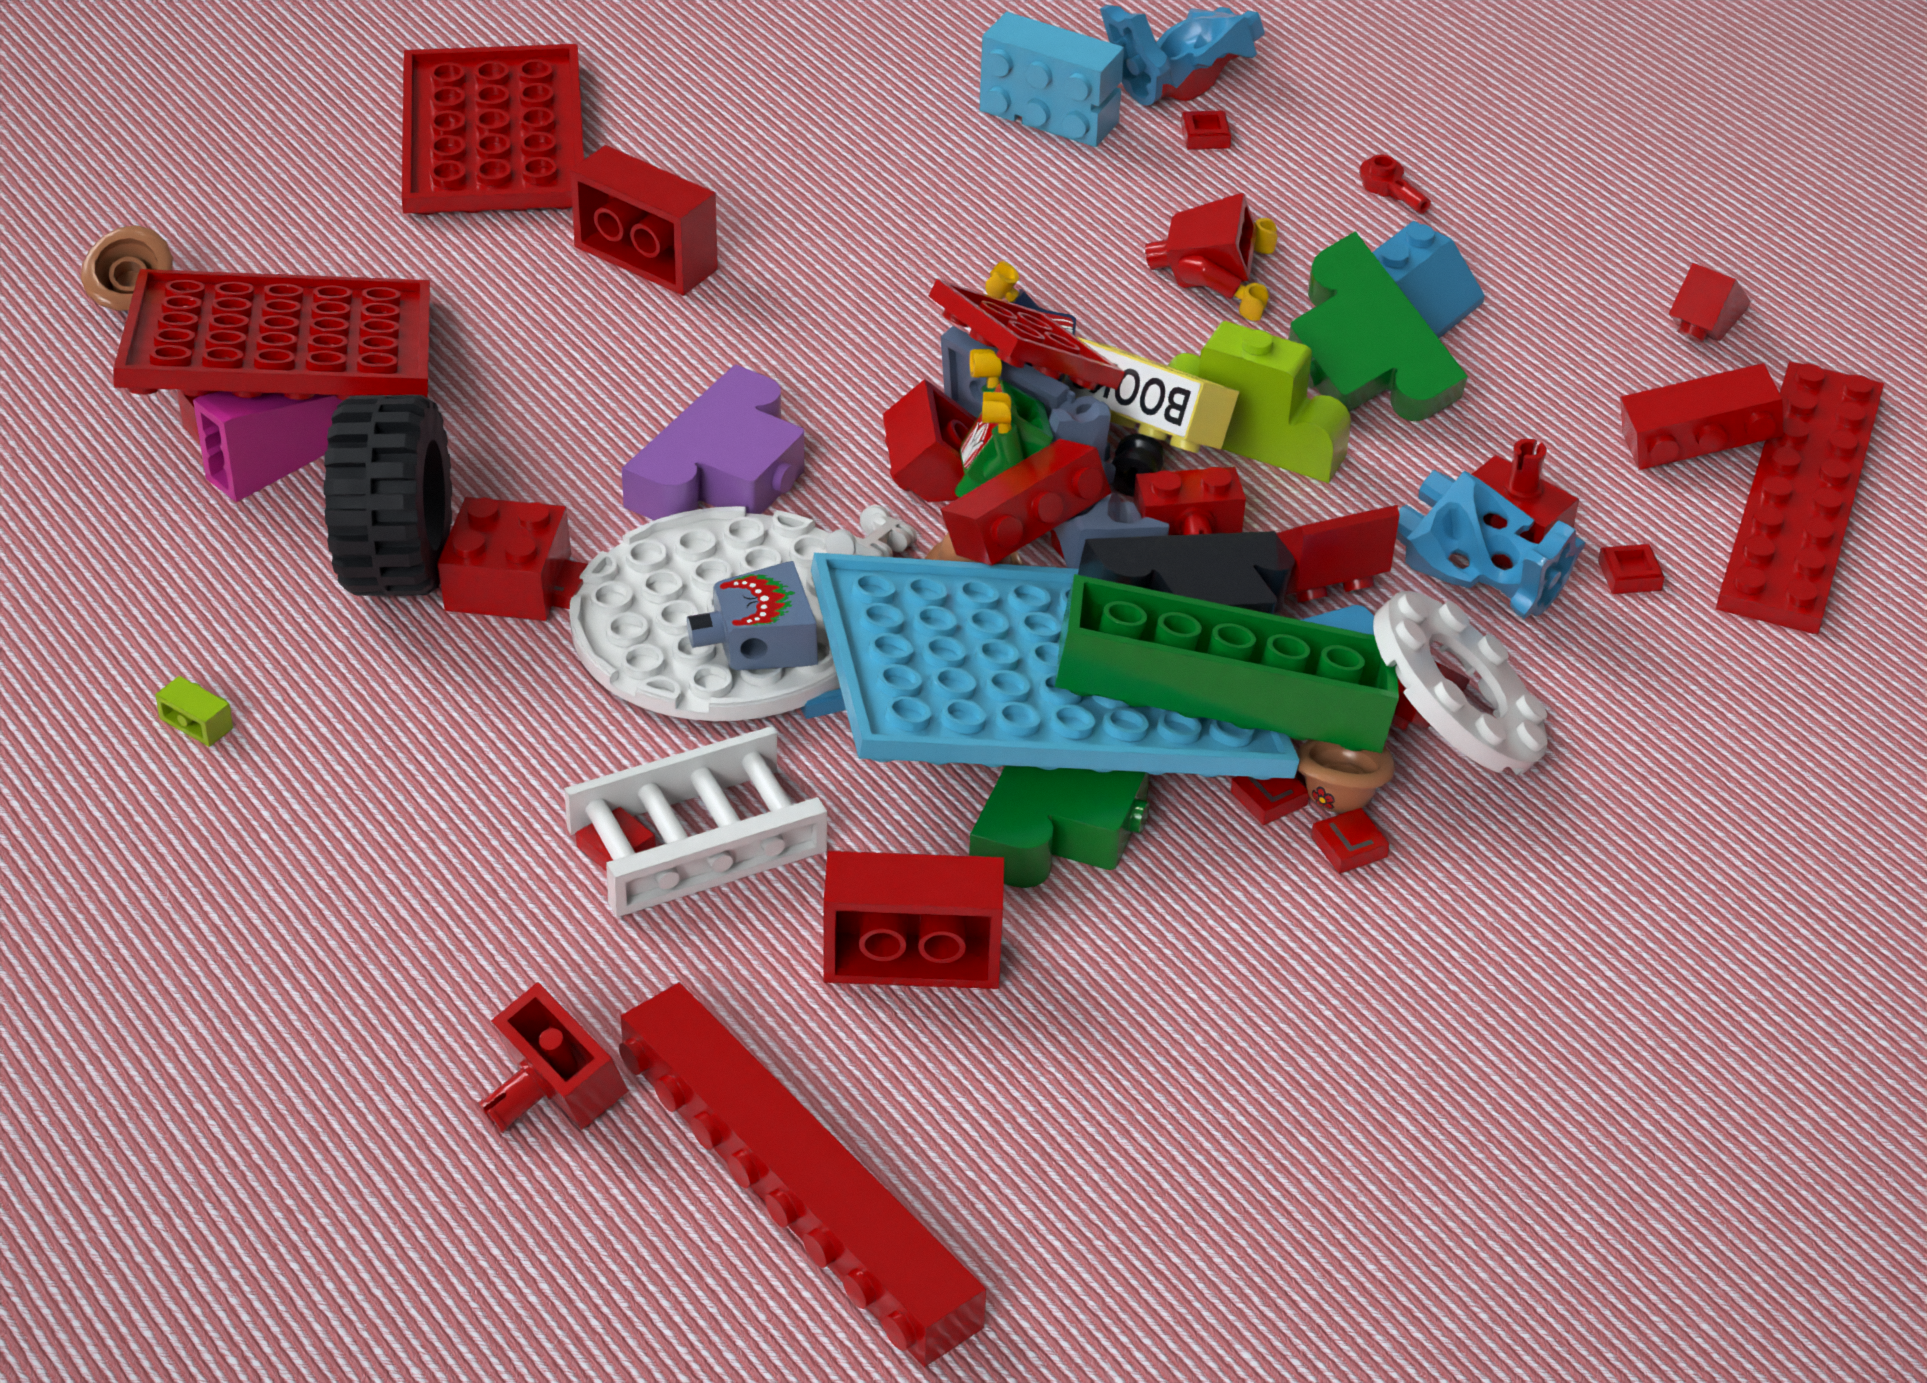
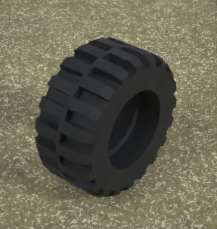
(387, 494)

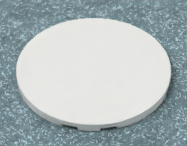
(637, 603)

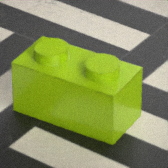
(194, 711)

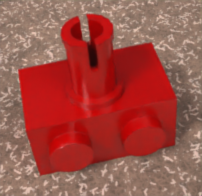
(1522, 486)
(1192, 500)
(554, 1063)

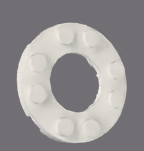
(1404, 635)

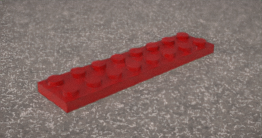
(1801, 499)

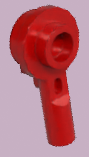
(1385, 177)

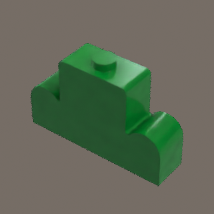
(1372, 337)
(1060, 814)

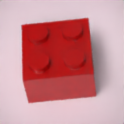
(504, 558)

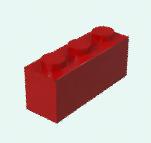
(1702, 416)
(1025, 501)

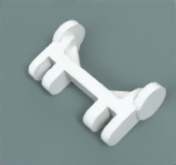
(884, 535)

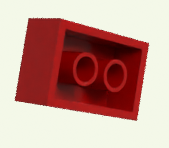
(644, 219)
(912, 919)

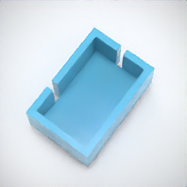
(1051, 78)

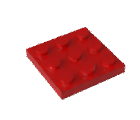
(1025, 336)

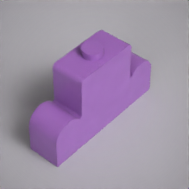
(719, 451)

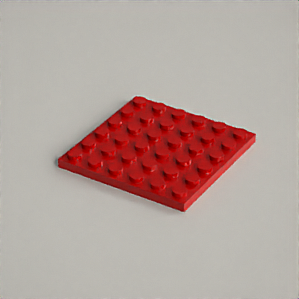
(274, 335)

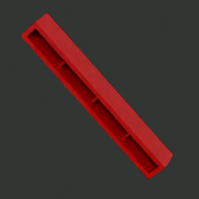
(803, 1175)

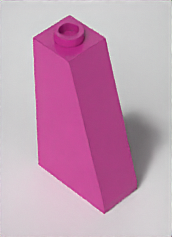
(259, 438)

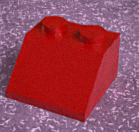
(925, 442)
(1341, 551)

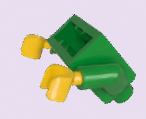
(1006, 429)

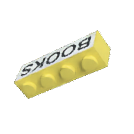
(1163, 400)

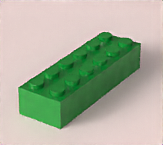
(1225, 664)

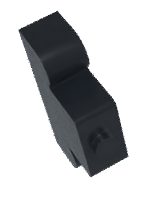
(1219, 568)

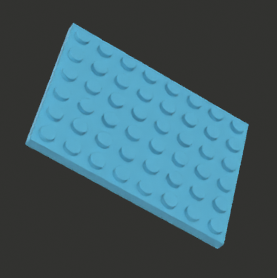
(964, 667)

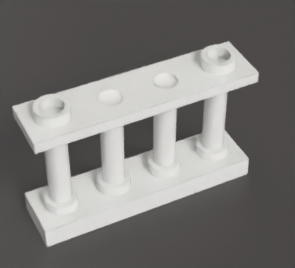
(707, 858)

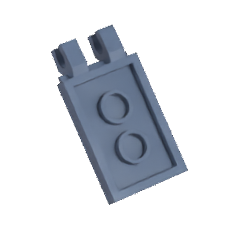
(967, 390)

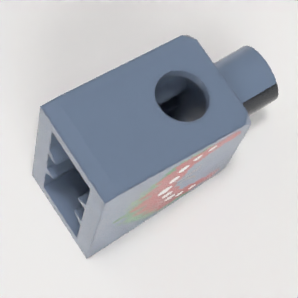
(760, 620)

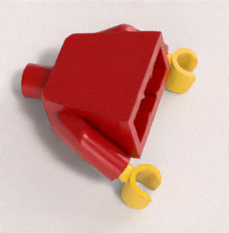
(1216, 250)

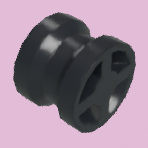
(1138, 451)

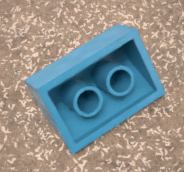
(1431, 275)

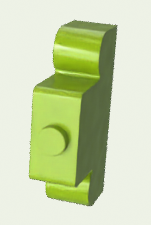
(1272, 411)

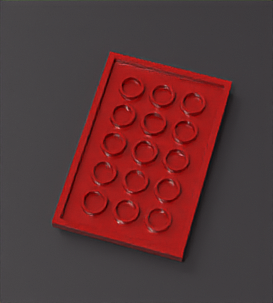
(490, 128)

